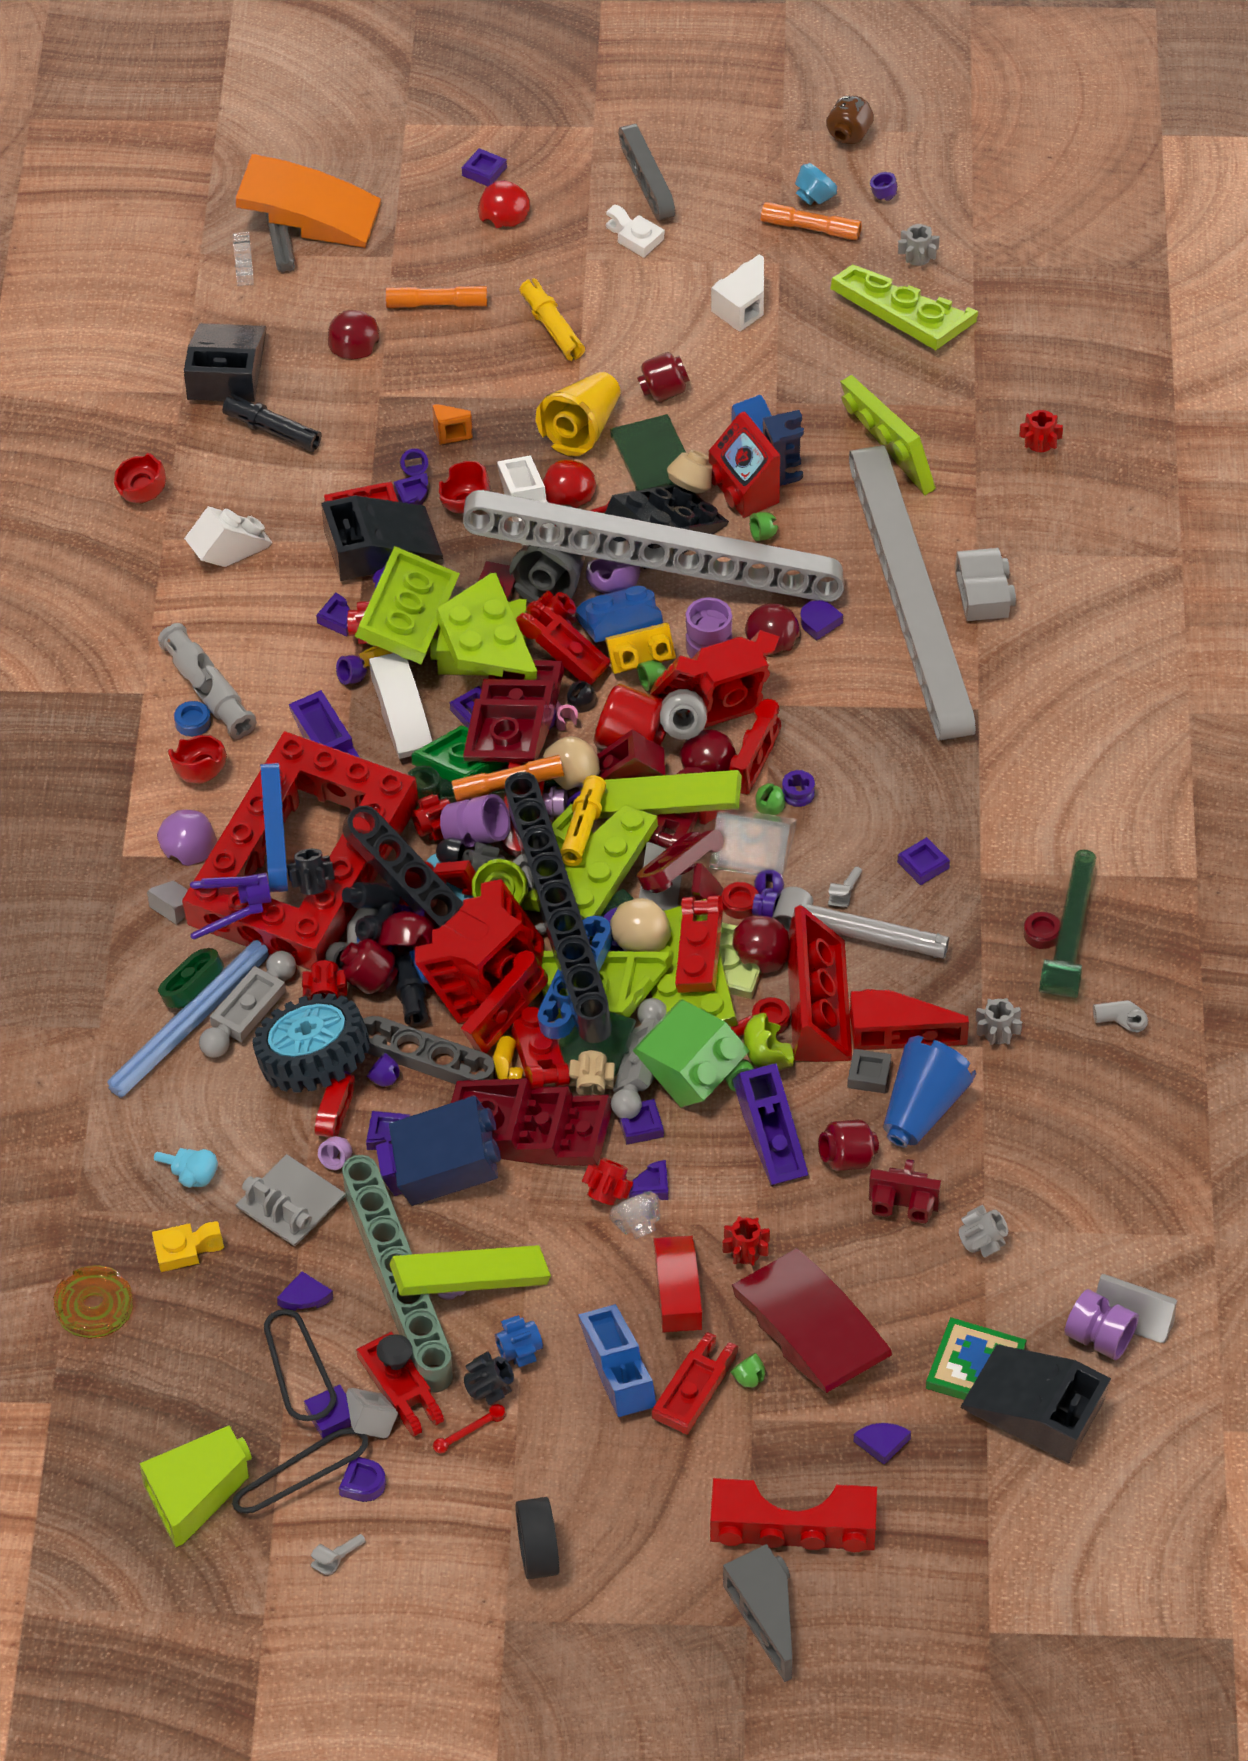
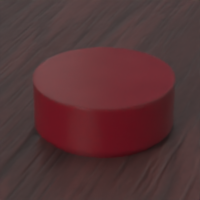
(1041, 930)

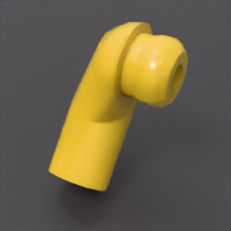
(503, 1059)

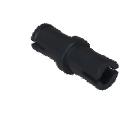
(411, 992)

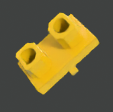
(639, 646)

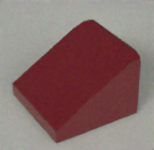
(704, 883)

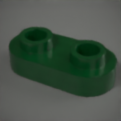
(190, 978)

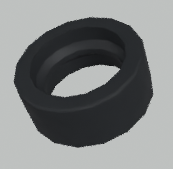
(537, 1537)

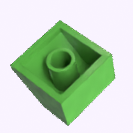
(690, 1052)

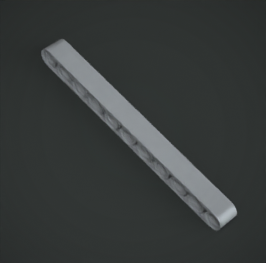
(641, 534)
(912, 593)

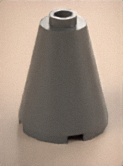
(546, 570)

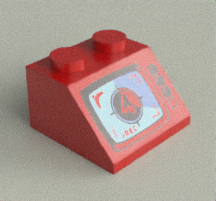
(746, 467)

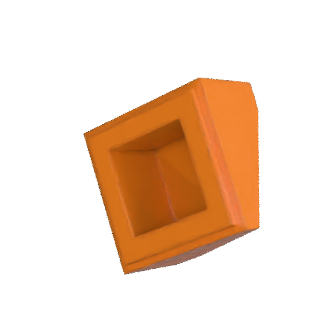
(451, 424)

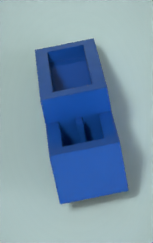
(618, 1360)

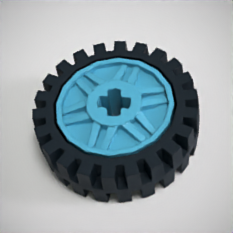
(311, 1042)

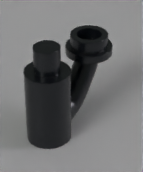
(371, 896)

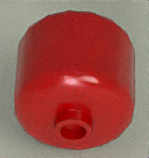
(626, 711)

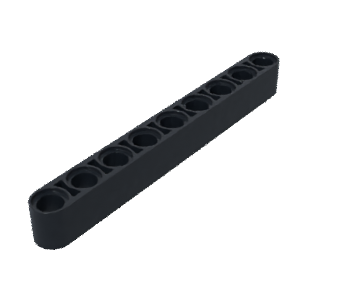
(558, 908)

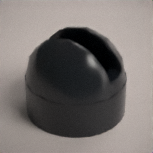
(586, 696)
(450, 850)

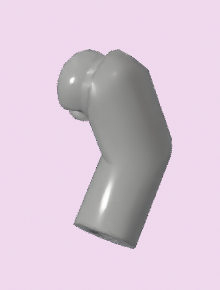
(1123, 1013)

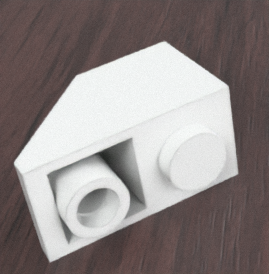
(740, 295)
(226, 537)

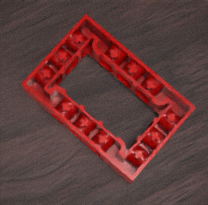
(242, 848)

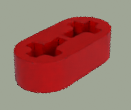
(334, 1106)

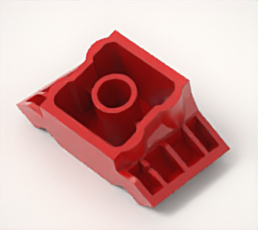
(724, 675)
(477, 949)

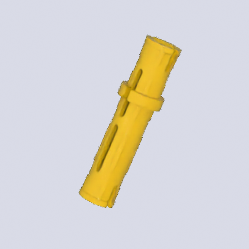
(545, 310)
(585, 811)

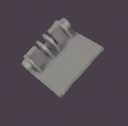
(289, 1199)

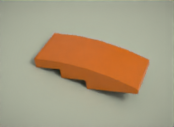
(308, 199)

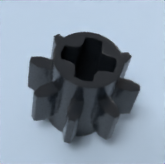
(310, 871)
(488, 1378)

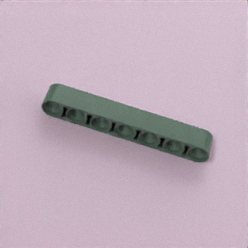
(385, 1225)

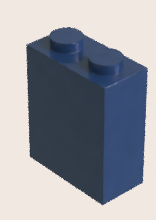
(444, 1150)

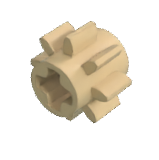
(591, 1073)

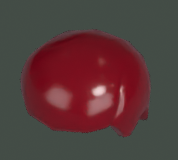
(353, 334)
(777, 621)
(708, 751)
(406, 930)
(761, 942)

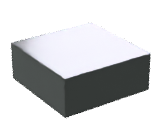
(869, 1071)

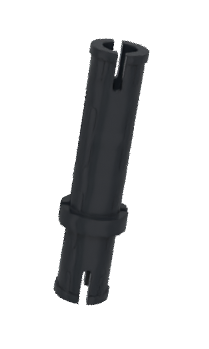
(259, 417)

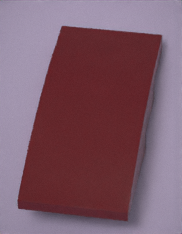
(514, 715)
(542, 1122)
(811, 1320)

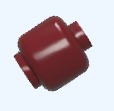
(663, 377)
(368, 966)
(848, 1145)

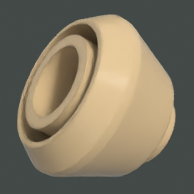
(691, 471)

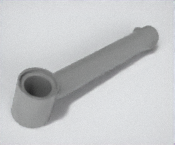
(861, 927)

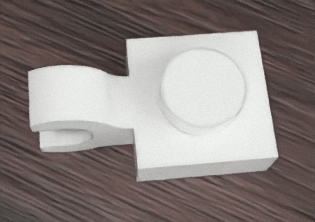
(636, 234)

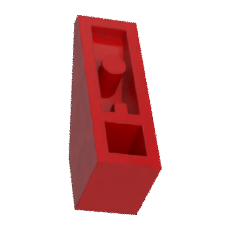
(890, 1018)

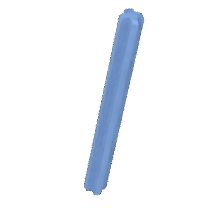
(187, 1019)

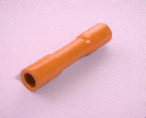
(831, 225)
(413, 297)
(483, 783)

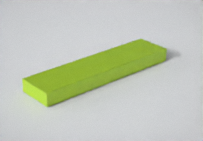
(673, 793)
(469, 1270)

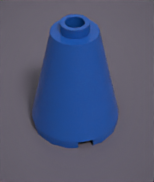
(924, 1089)

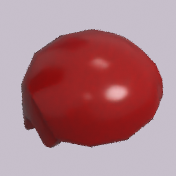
(504, 204)
(140, 478)
(462, 480)
(569, 483)
(198, 758)

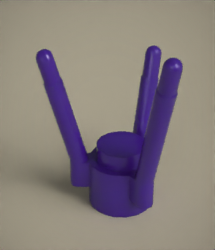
(251, 890)

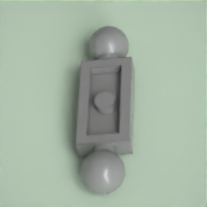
(247, 1004)
(633, 1074)

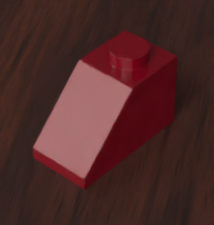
(631, 758)

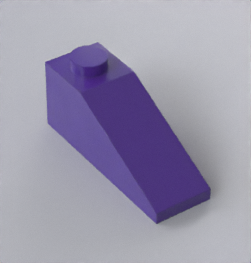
(770, 1123)

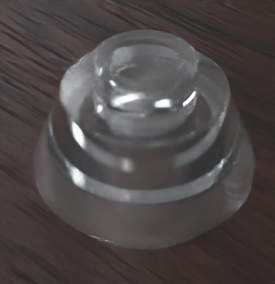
(637, 1214)

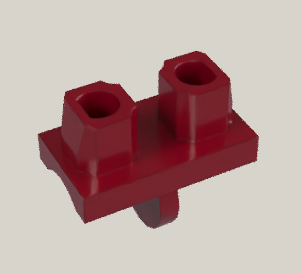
(904, 1189)

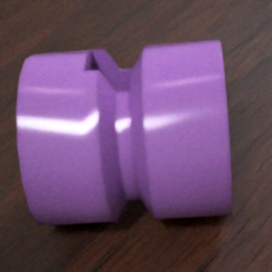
(707, 624)
(476, 820)
(1103, 1325)

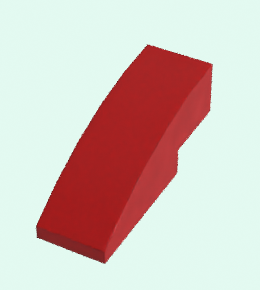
(678, 1284)

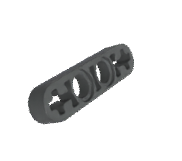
(646, 172)
(429, 1047)

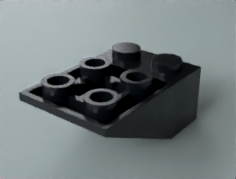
(224, 361)
(669, 507)
(367, 529)
(1038, 1398)

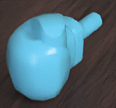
(191, 1166)

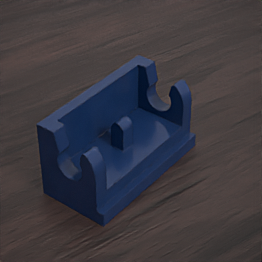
(785, 434)

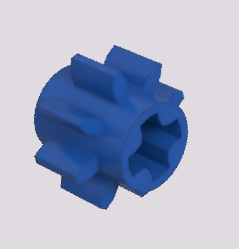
(518, 1341)

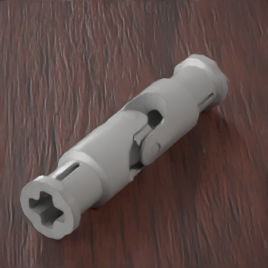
(207, 681)

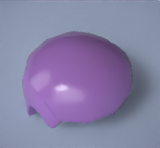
(611, 576)
(187, 836)

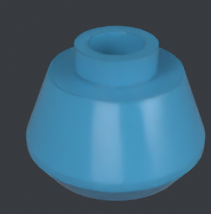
(814, 185)

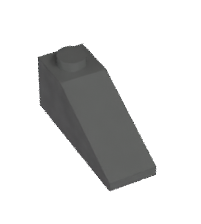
(760, 1592)

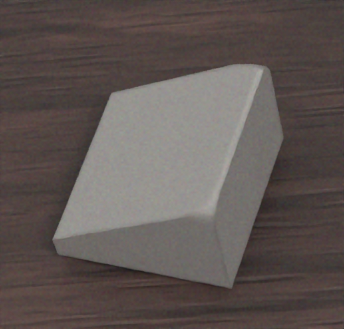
(168, 900)
(370, 1413)

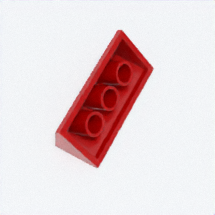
(818, 991)

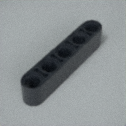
(406, 861)

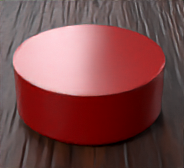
(738, 899)
(776, 1010)

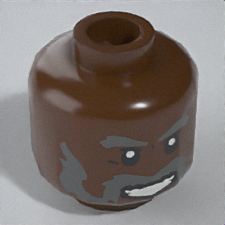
(850, 119)

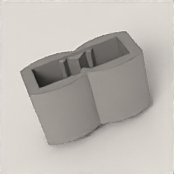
(984, 584)

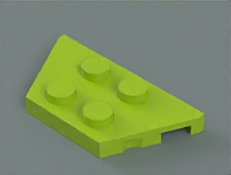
(484, 631)
(624, 975)

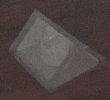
(753, 842)

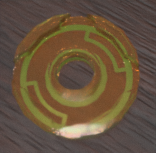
(97, 1320)

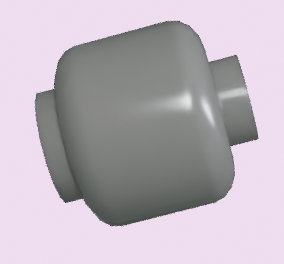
(683, 726)

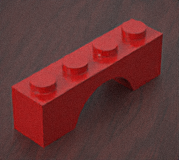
(746, 1517)

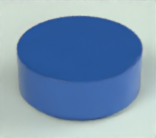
(192, 718)

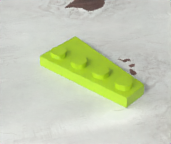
(903, 306)
(890, 431)
(607, 860)

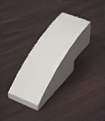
(522, 480)
(400, 703)

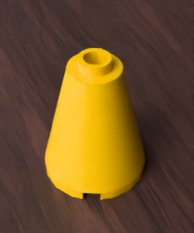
(578, 413)

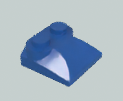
(618, 612)

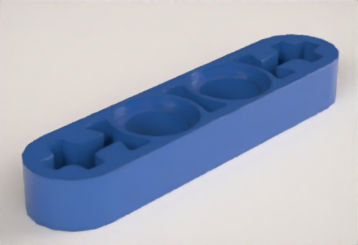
(274, 827)
(553, 1000)

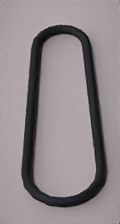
(329, 1408)
(243, 1491)

